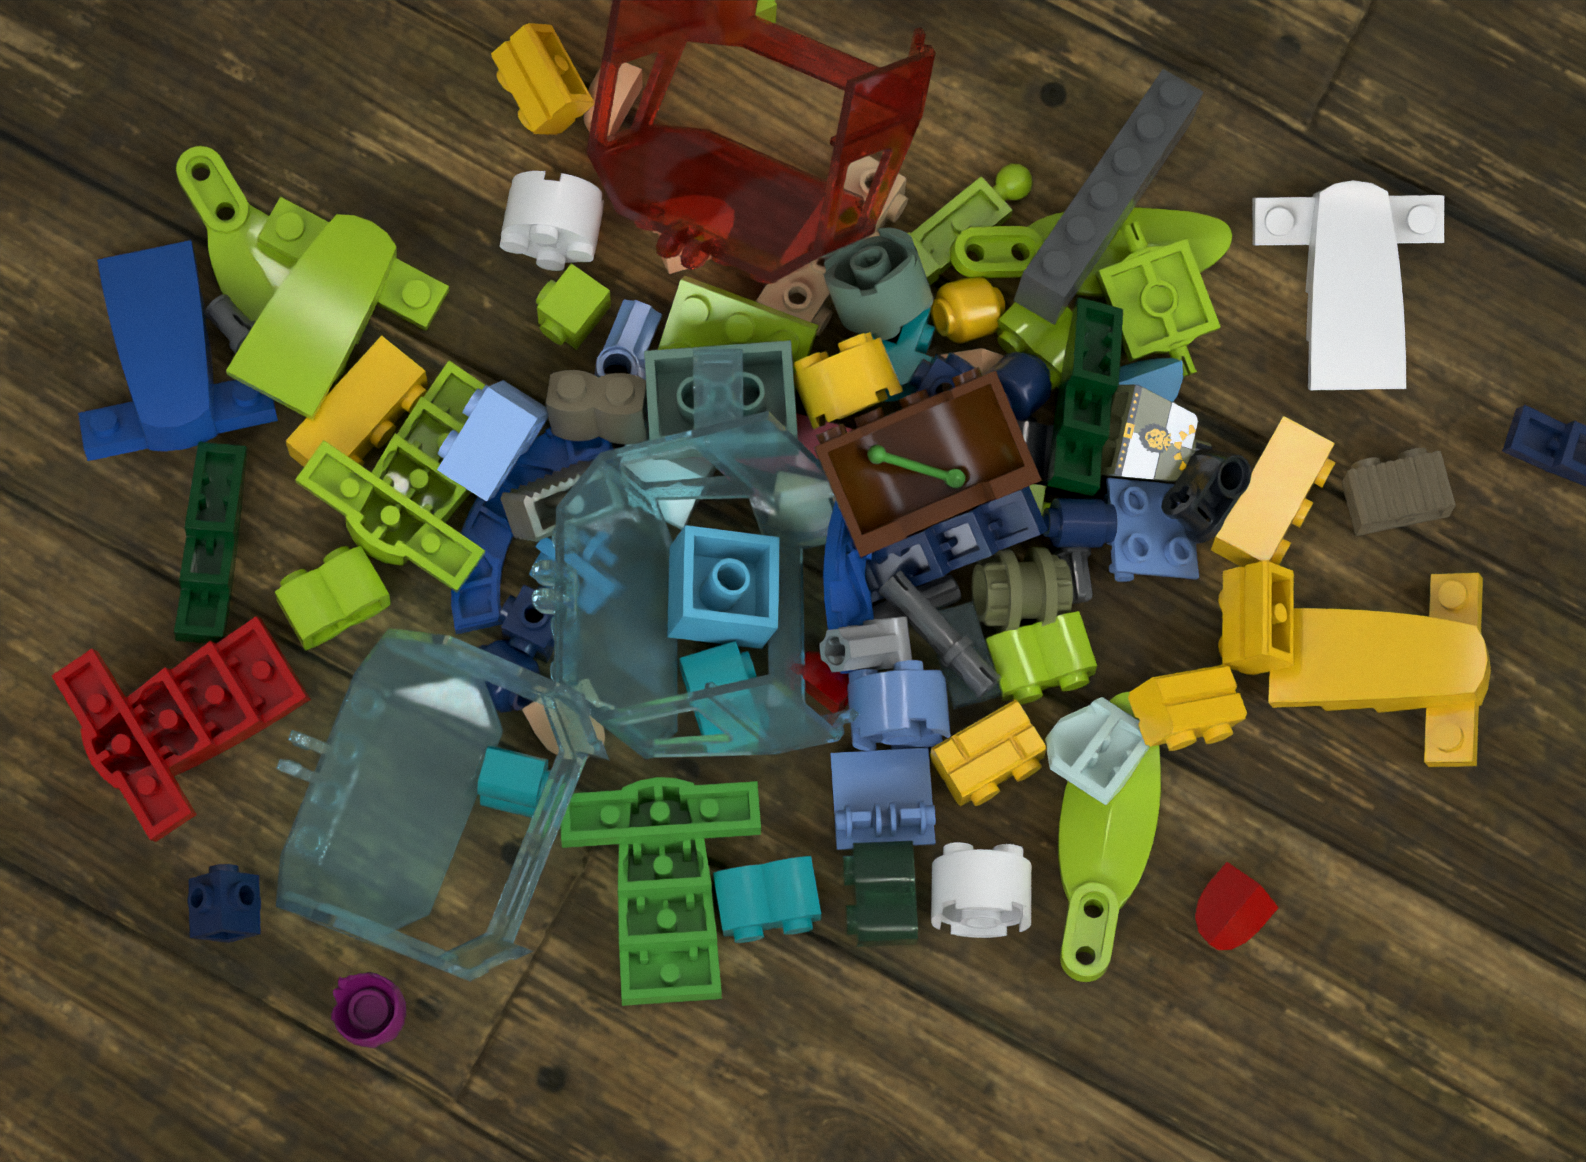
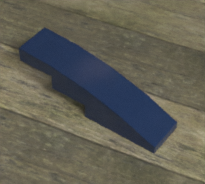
(1548, 444)
(957, 541)

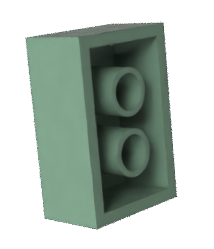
(670, 388)

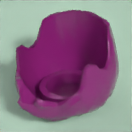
(368, 1009)

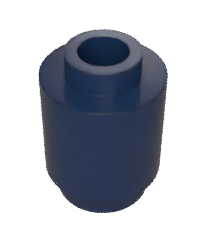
(1080, 522)

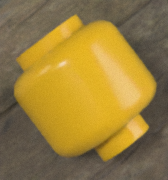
(967, 309)

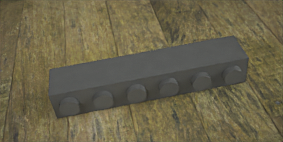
(1108, 197)

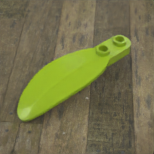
(1206, 236)
(239, 262)
(1104, 858)

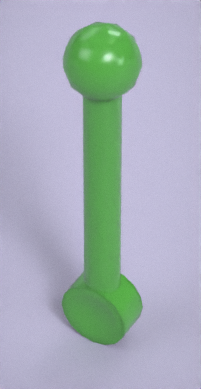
(953, 478)

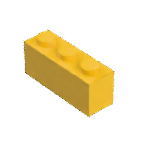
(363, 405)
(1275, 496)

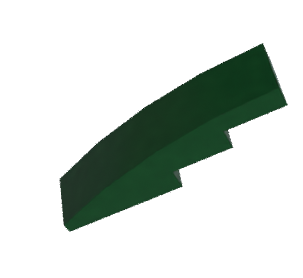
(1085, 397)
(210, 542)

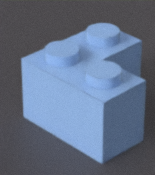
(494, 436)

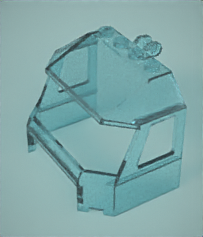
(615, 591)
(400, 791)

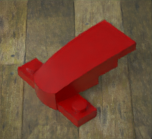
(178, 717)

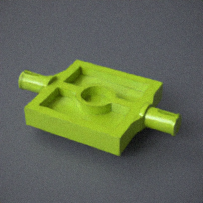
(1160, 298)

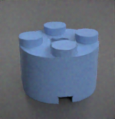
(898, 707)

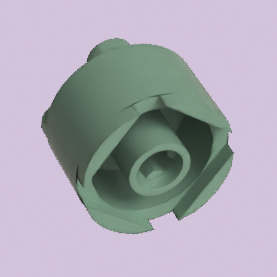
(878, 284)

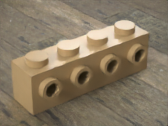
(806, 291)

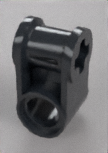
(1205, 491)

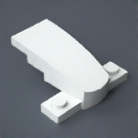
(1352, 275)

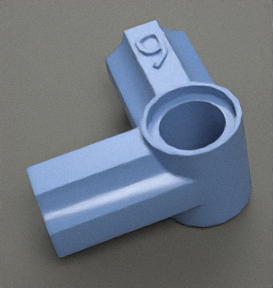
(629, 338)

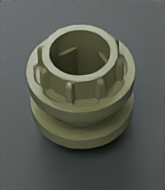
(1015, 590)

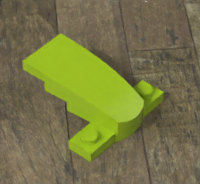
(326, 303)
(405, 500)

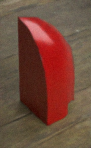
(823, 685)
(1232, 909)

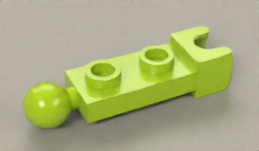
(974, 207)

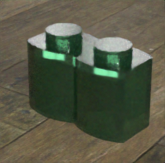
(882, 894)

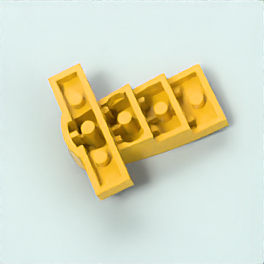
(1397, 665)

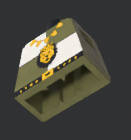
(1148, 437)

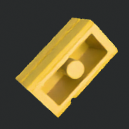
(541, 79)
(1257, 618)
(1188, 706)
(988, 754)

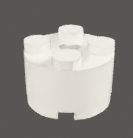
(552, 219)
(981, 890)

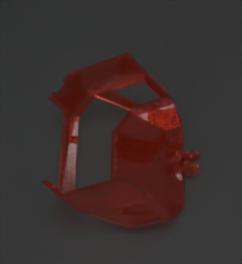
(726, 196)

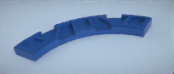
(479, 599)

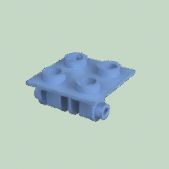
(1145, 537)
(882, 797)

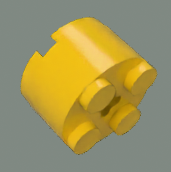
(845, 381)

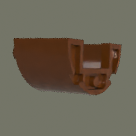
(956, 429)

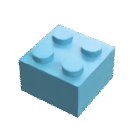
(723, 587)

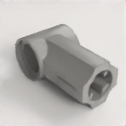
(871, 645)

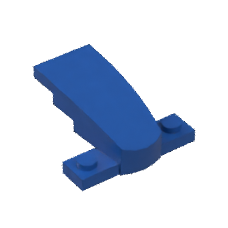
(166, 361)

